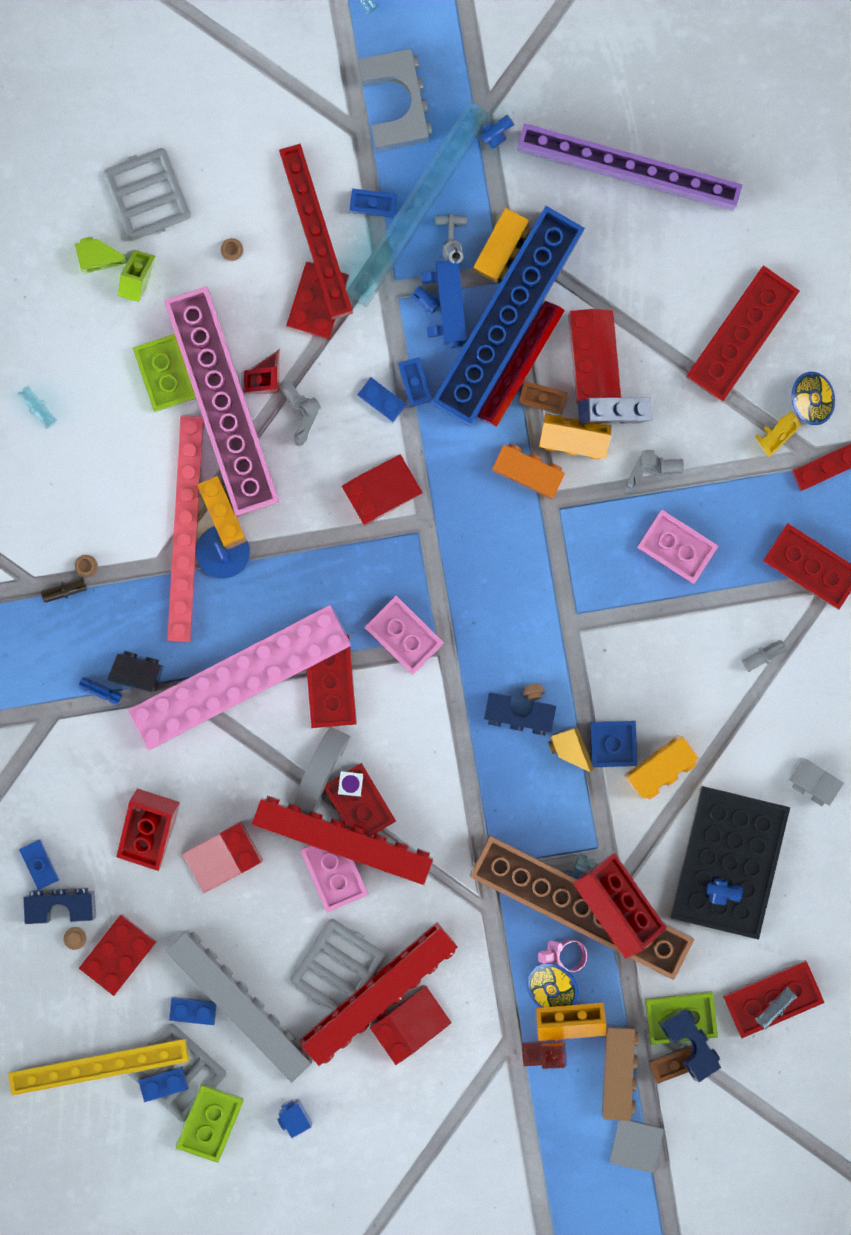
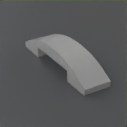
(320, 769)

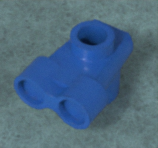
(494, 133)
(720, 891)

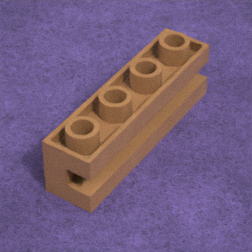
(618, 1073)

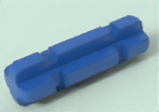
(100, 690)

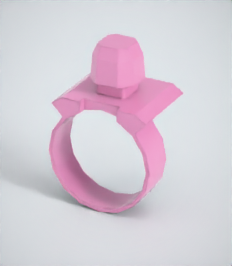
(552, 955)

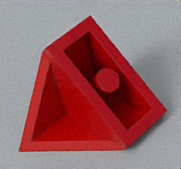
(263, 376)

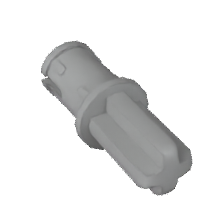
(764, 655)

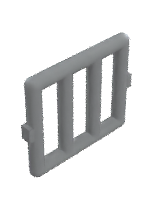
(118, 193)
(321, 943)
(203, 1059)

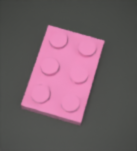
(677, 546)
(404, 635)
(334, 877)

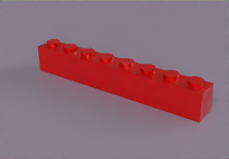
(343, 841)
(378, 994)

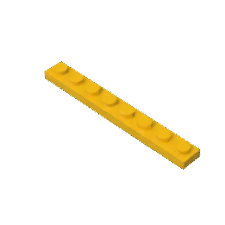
(98, 1067)

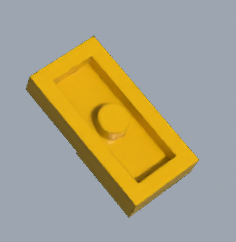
(779, 435)

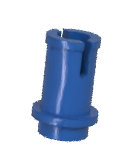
(425, 300)

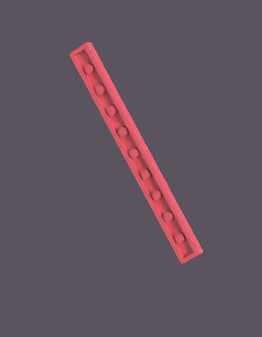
(185, 529)

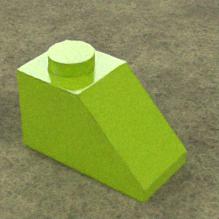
(96, 255)
(135, 276)

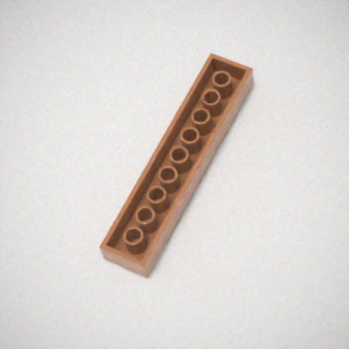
(555, 896)

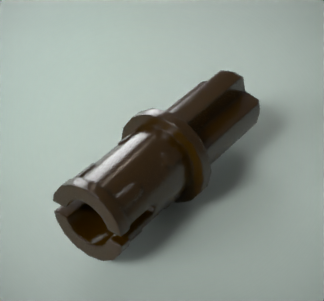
(63, 590)

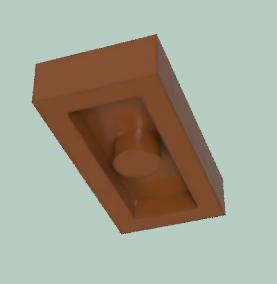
(543, 398)
(669, 1065)

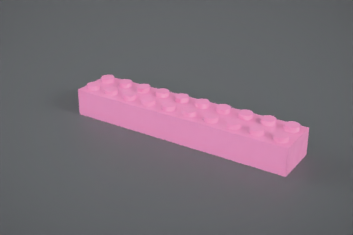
(222, 401)
(240, 677)

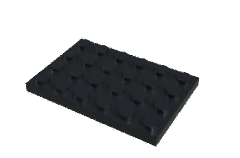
(735, 842)

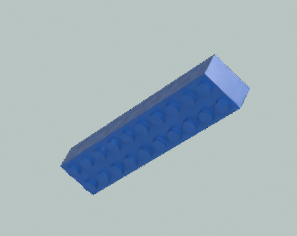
(508, 316)

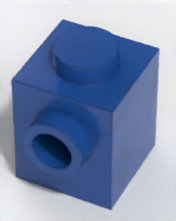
(294, 1118)

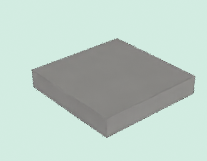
(636, 1145)

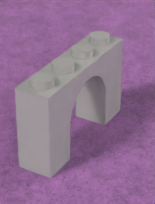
(400, 69)

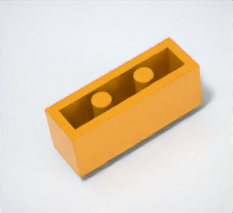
(502, 246)
(574, 438)
(222, 512)
(571, 1021)

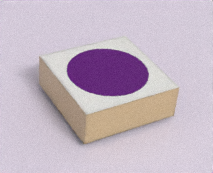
(350, 783)

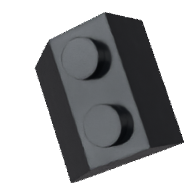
(136, 672)

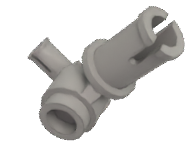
(452, 248)
(307, 407)
(651, 462)

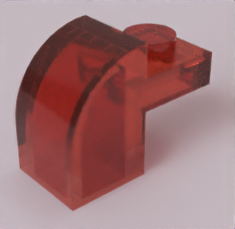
(548, 1054)

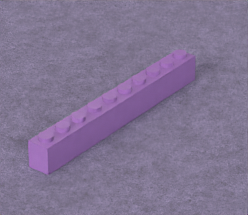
(629, 167)

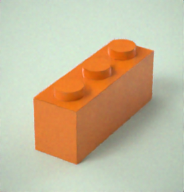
(528, 470)

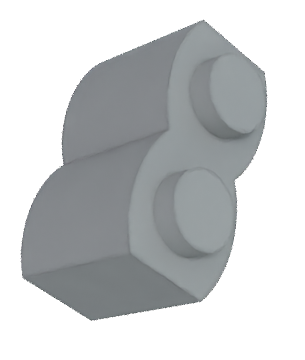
(816, 781)

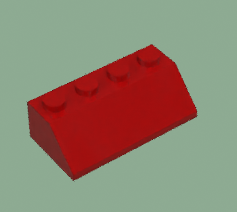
(594, 354)
(620, 906)

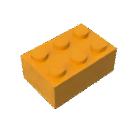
(662, 768)

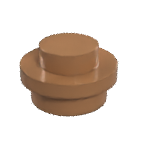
(231, 249)
(86, 566)
(533, 692)
(75, 938)

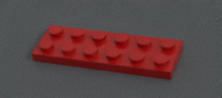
(742, 333)

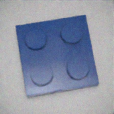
(613, 744)

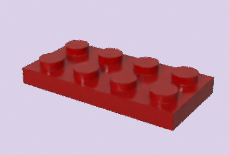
(811, 566)
(332, 691)
(753, 999)

